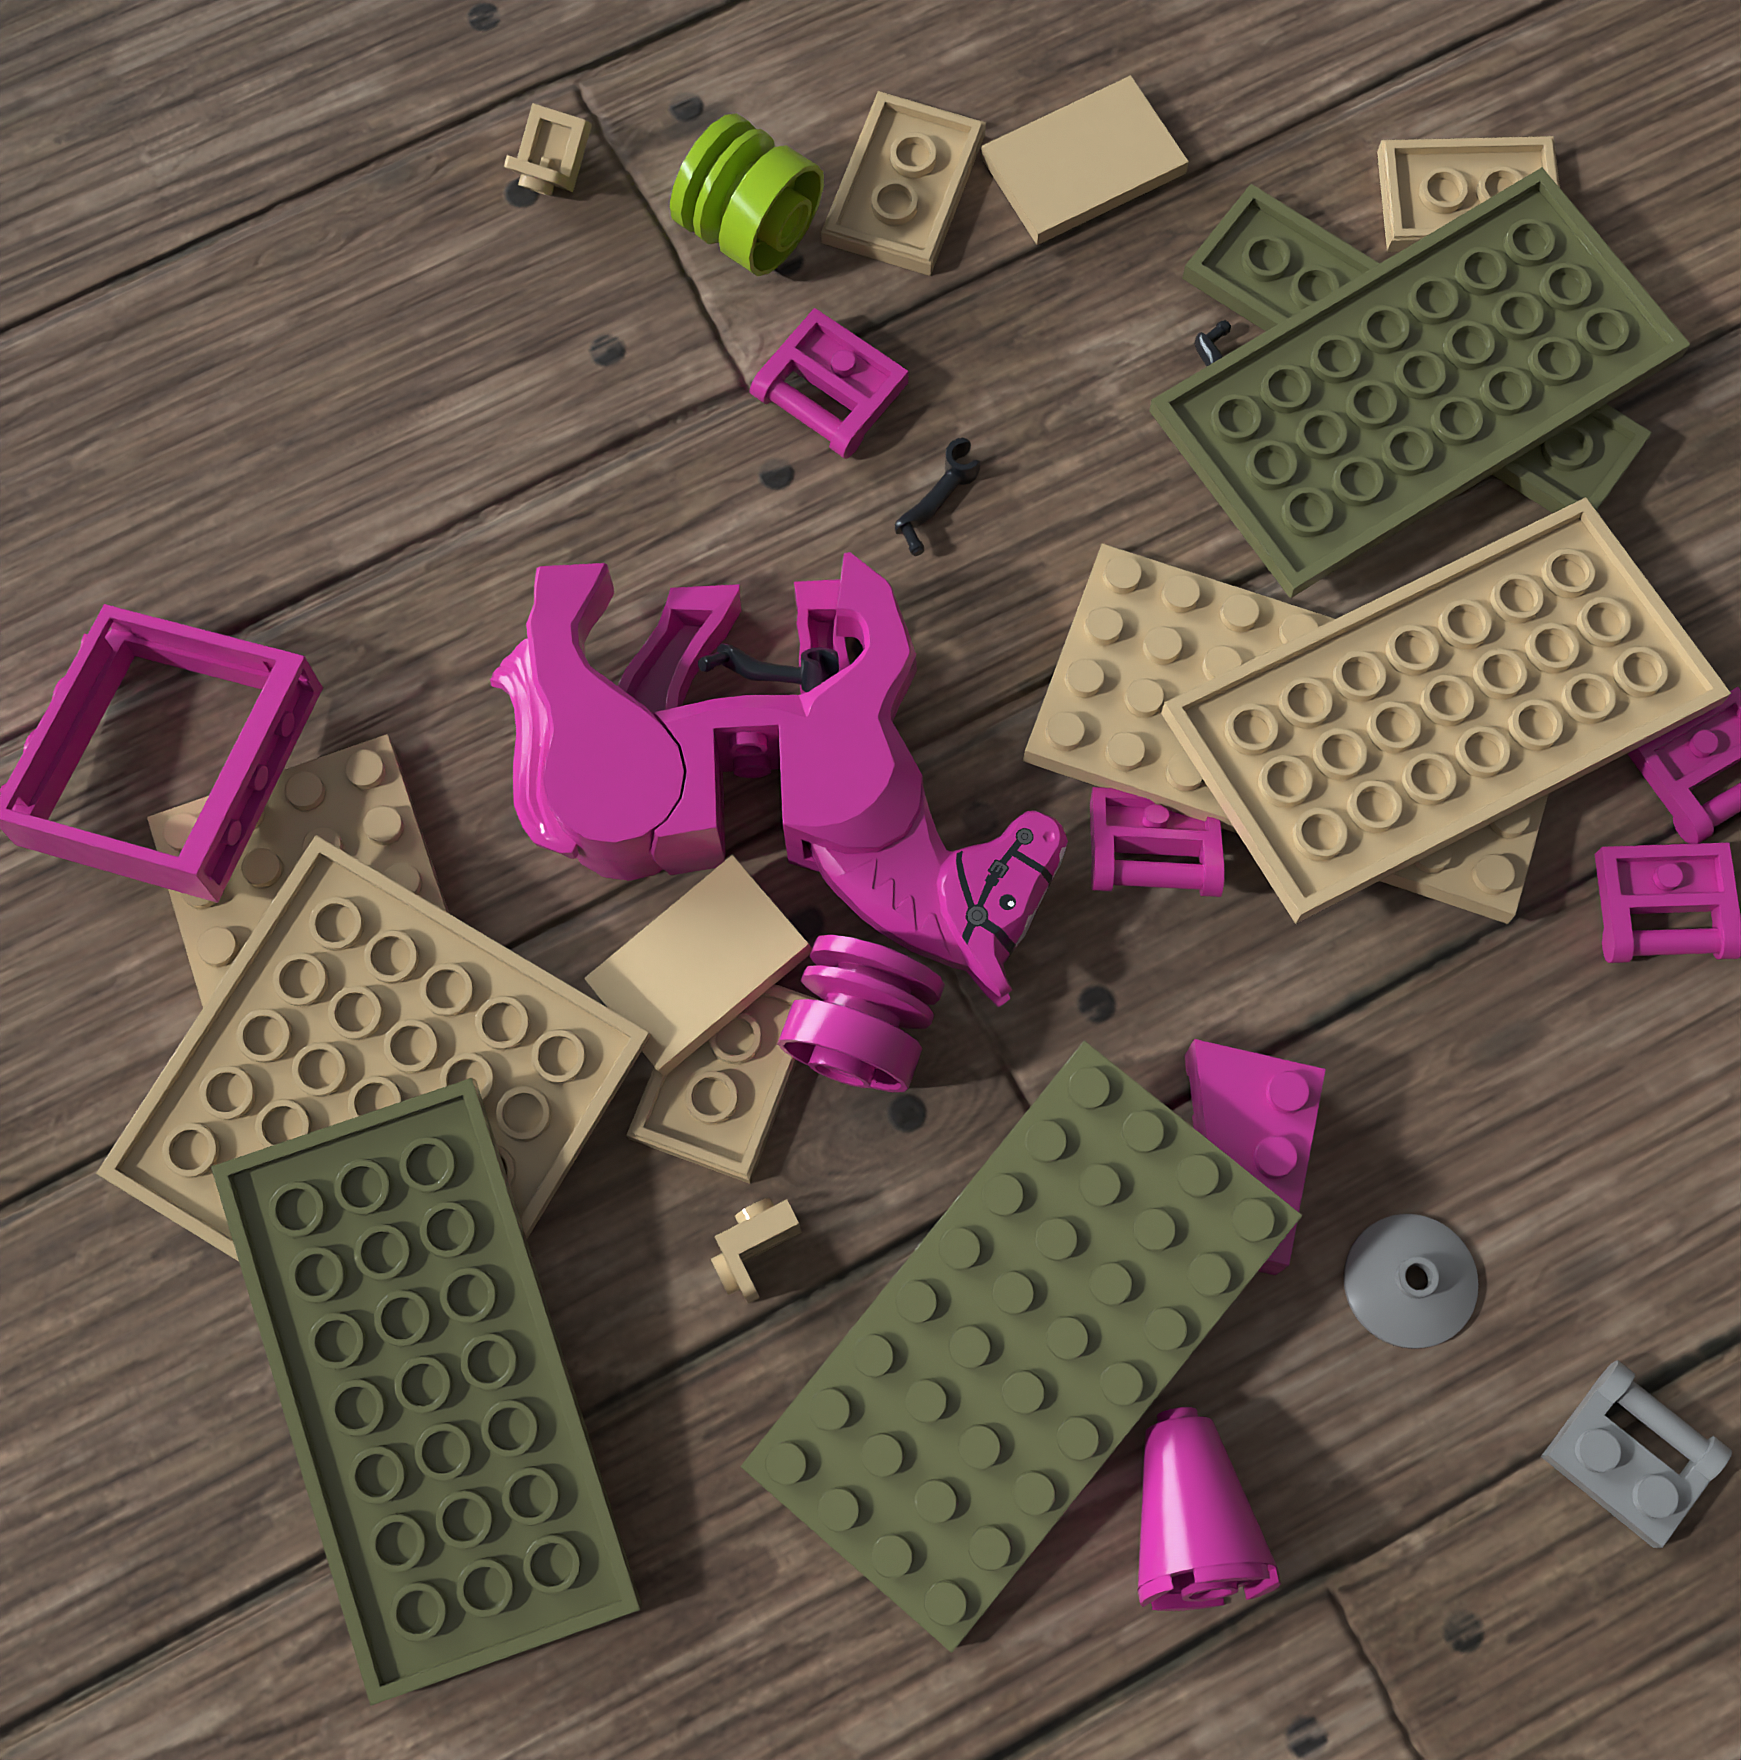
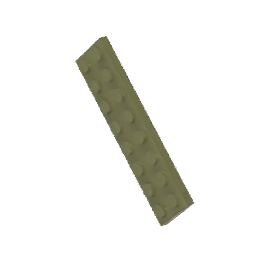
(1277, 262)

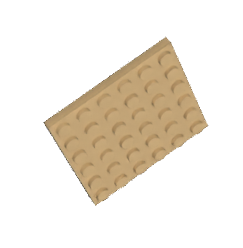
(356, 1005)

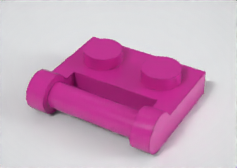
(839, 367)
(1691, 757)
(1139, 826)
(1668, 881)

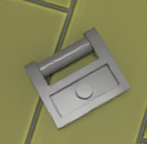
(1622, 1471)

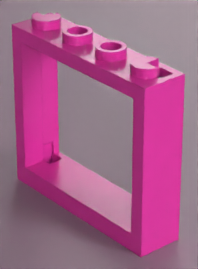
(241, 789)

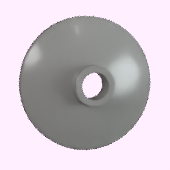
(1385, 1301)

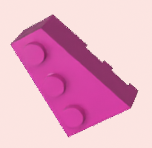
(1260, 1117)

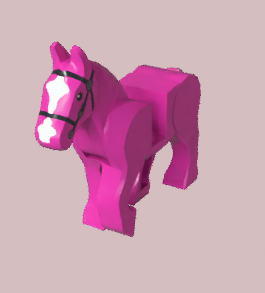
(639, 778)

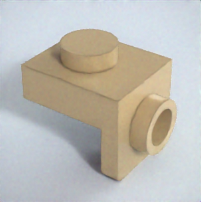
(550, 150)
(758, 1230)

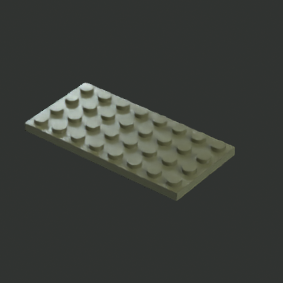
(1417, 380)
(1019, 1344)
(425, 1391)

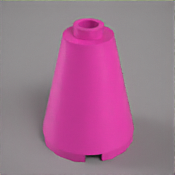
(1196, 1520)

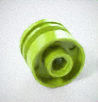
(746, 194)

